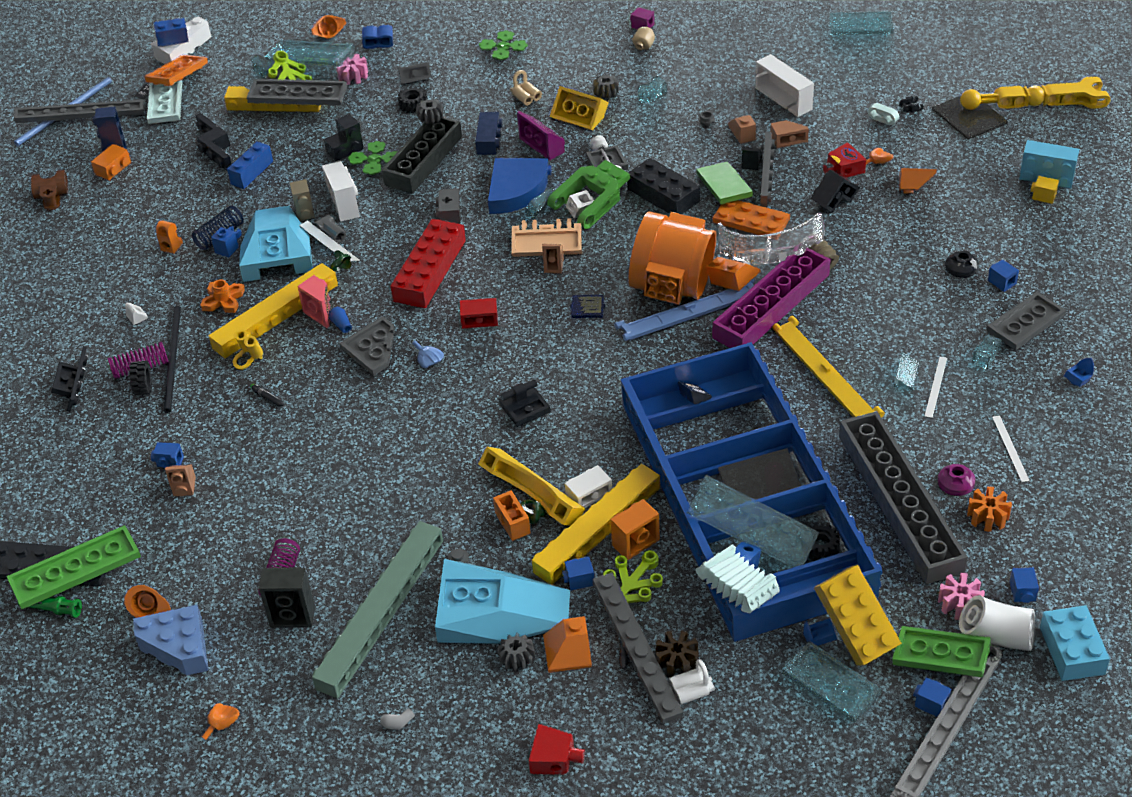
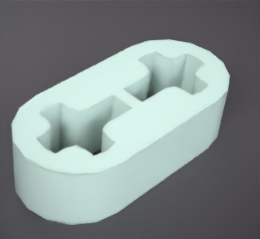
(883, 114)

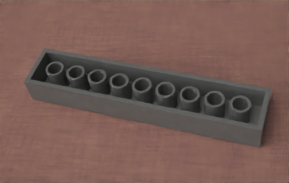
(902, 498)

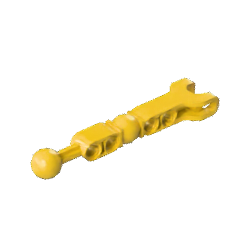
(1052, 94)

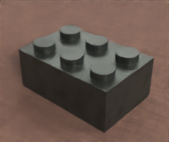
(287, 597)

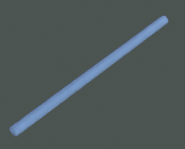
(79, 100)

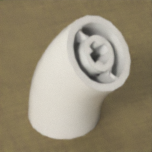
(1003, 623)

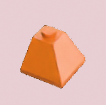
(913, 179)
(567, 645)

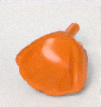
(879, 156)
(220, 718)

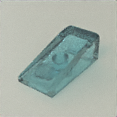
(537, 203)

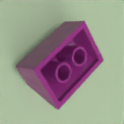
(539, 136)

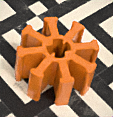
(989, 509)

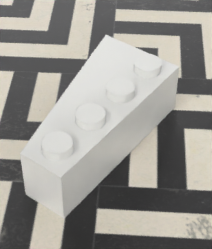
(198, 34)
(341, 190)

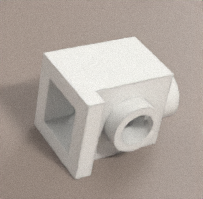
(578, 202)

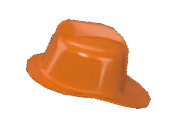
(145, 601)

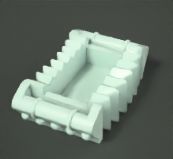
(738, 580)

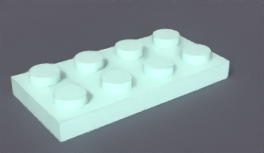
(164, 103)

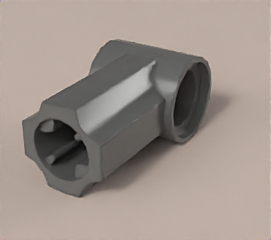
(329, 227)

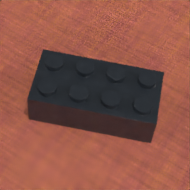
(663, 187)

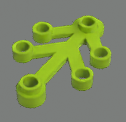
(281, 59)
(632, 583)

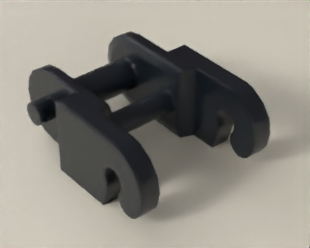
(909, 106)

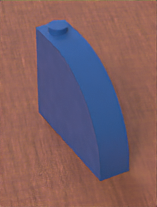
(517, 183)

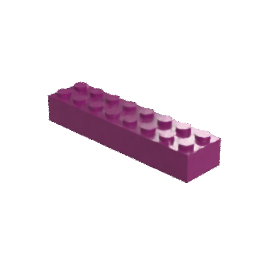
(771, 299)

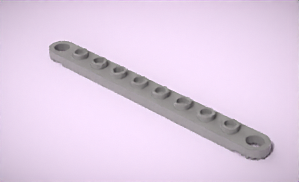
(944, 730)

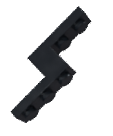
(213, 141)

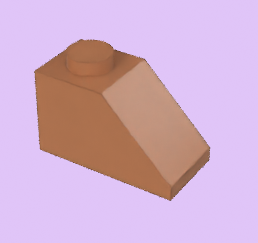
(743, 128)
(788, 133)
(552, 258)

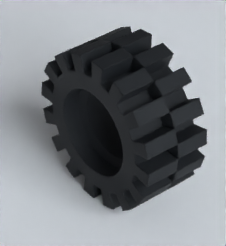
(410, 98)
(140, 378)
(828, 535)

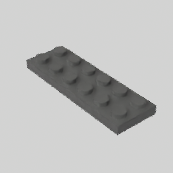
(297, 92)

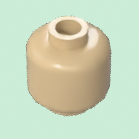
(643, 38)

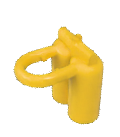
(247, 344)

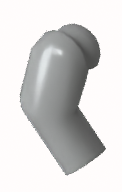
(396, 722)

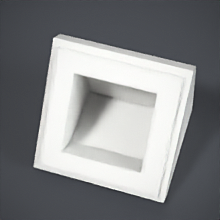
(135, 313)

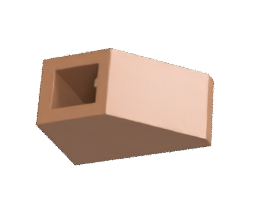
(181, 479)

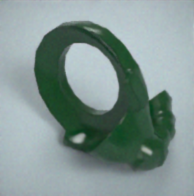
(342, 261)
(536, 514)

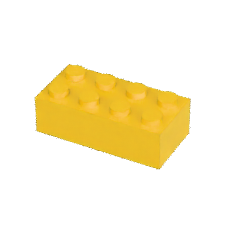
(857, 615)

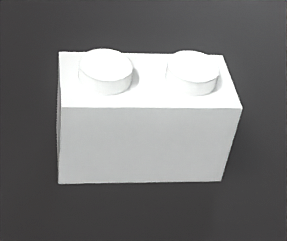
(588, 486)

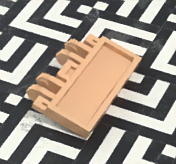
(530, 241)

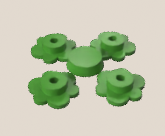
(503, 47)
(374, 159)

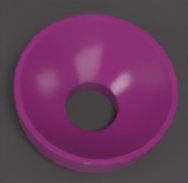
(955, 484)

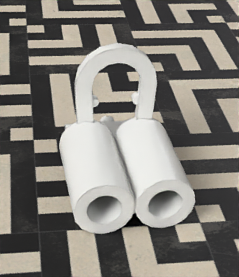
(692, 684)

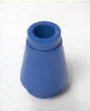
(339, 318)

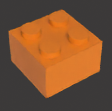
(635, 529)

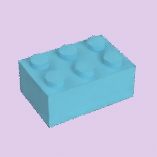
(1049, 161)
(1074, 643)

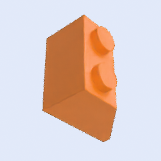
(731, 273)

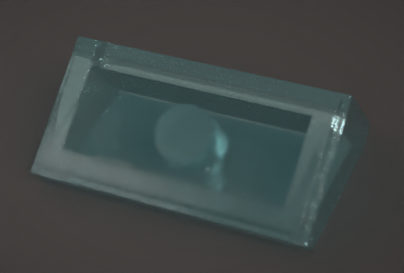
(906, 372)

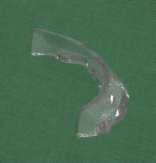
(771, 247)

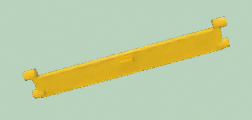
(823, 369)

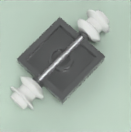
(603, 152)

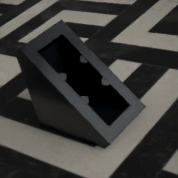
(751, 158)

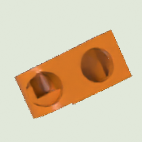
(167, 235)

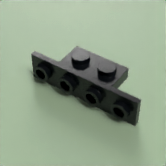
(67, 379)

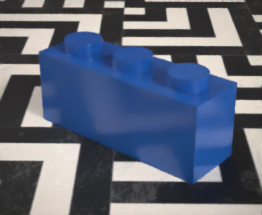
(250, 165)

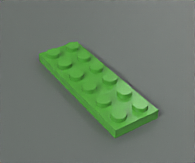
(73, 567)

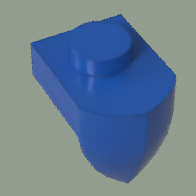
(1081, 372)
(820, 632)

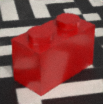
(478, 313)

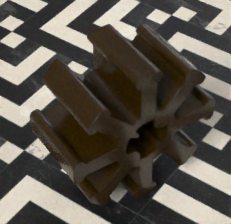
(677, 653)

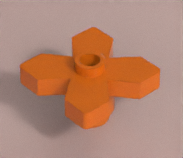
(222, 295)

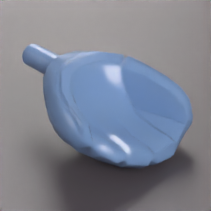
(428, 355)

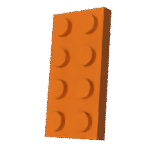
(176, 70)
(751, 218)

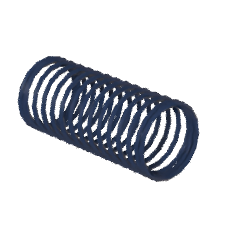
(227, 211)

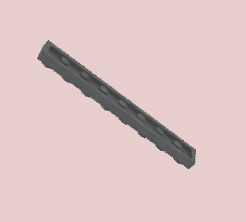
(75, 111)
(637, 648)

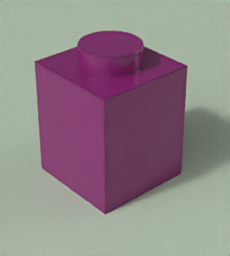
(642, 18)

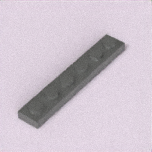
(767, 173)

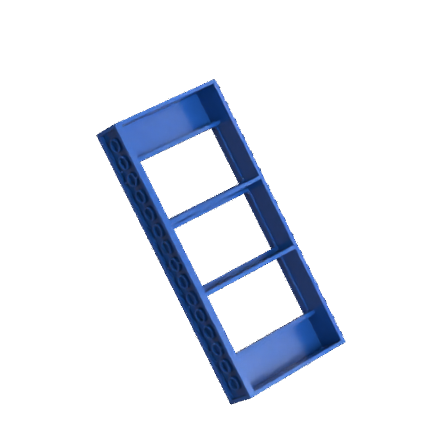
(735, 379)

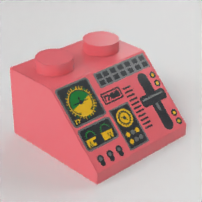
(315, 300)

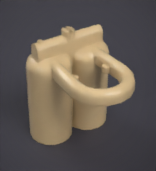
(525, 91)

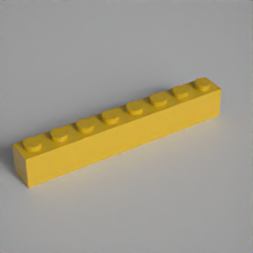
(268, 312)
(594, 524)

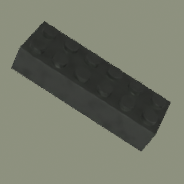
(421, 154)

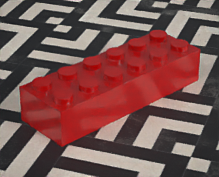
(428, 263)

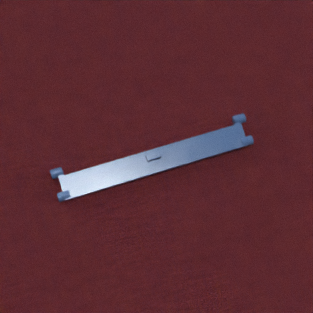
(681, 313)

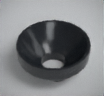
(959, 267)

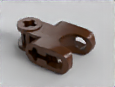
(50, 189)

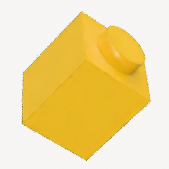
(1044, 189)

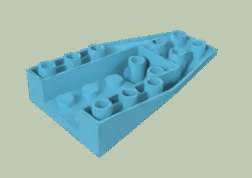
(274, 241)
(489, 604)

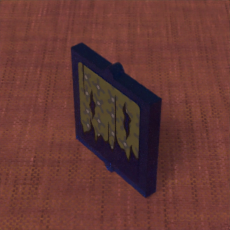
(587, 306)

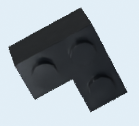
(346, 140)
(833, 189)

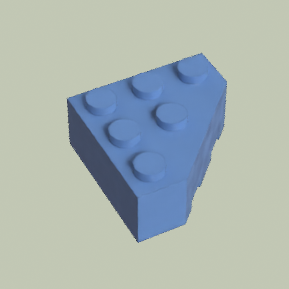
(174, 638)

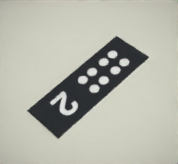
(143, 91)

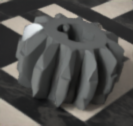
(605, 86)
(429, 111)
(516, 651)

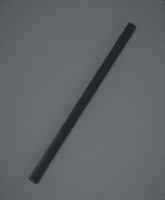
(172, 359)

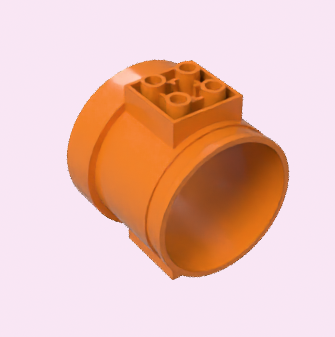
(671, 257)

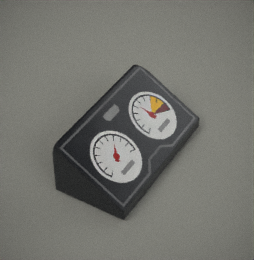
(693, 392)

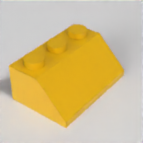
(578, 108)

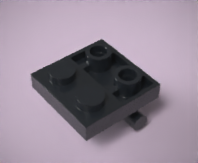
(524, 403)

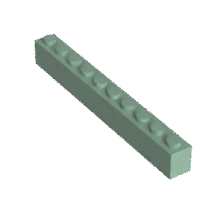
(377, 610)

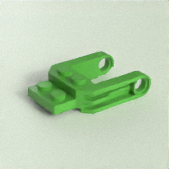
(604, 180)

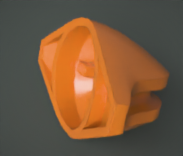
(328, 26)

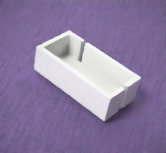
(784, 85)

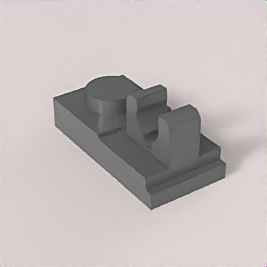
(414, 72)

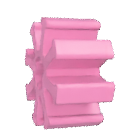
(353, 69)
(958, 594)

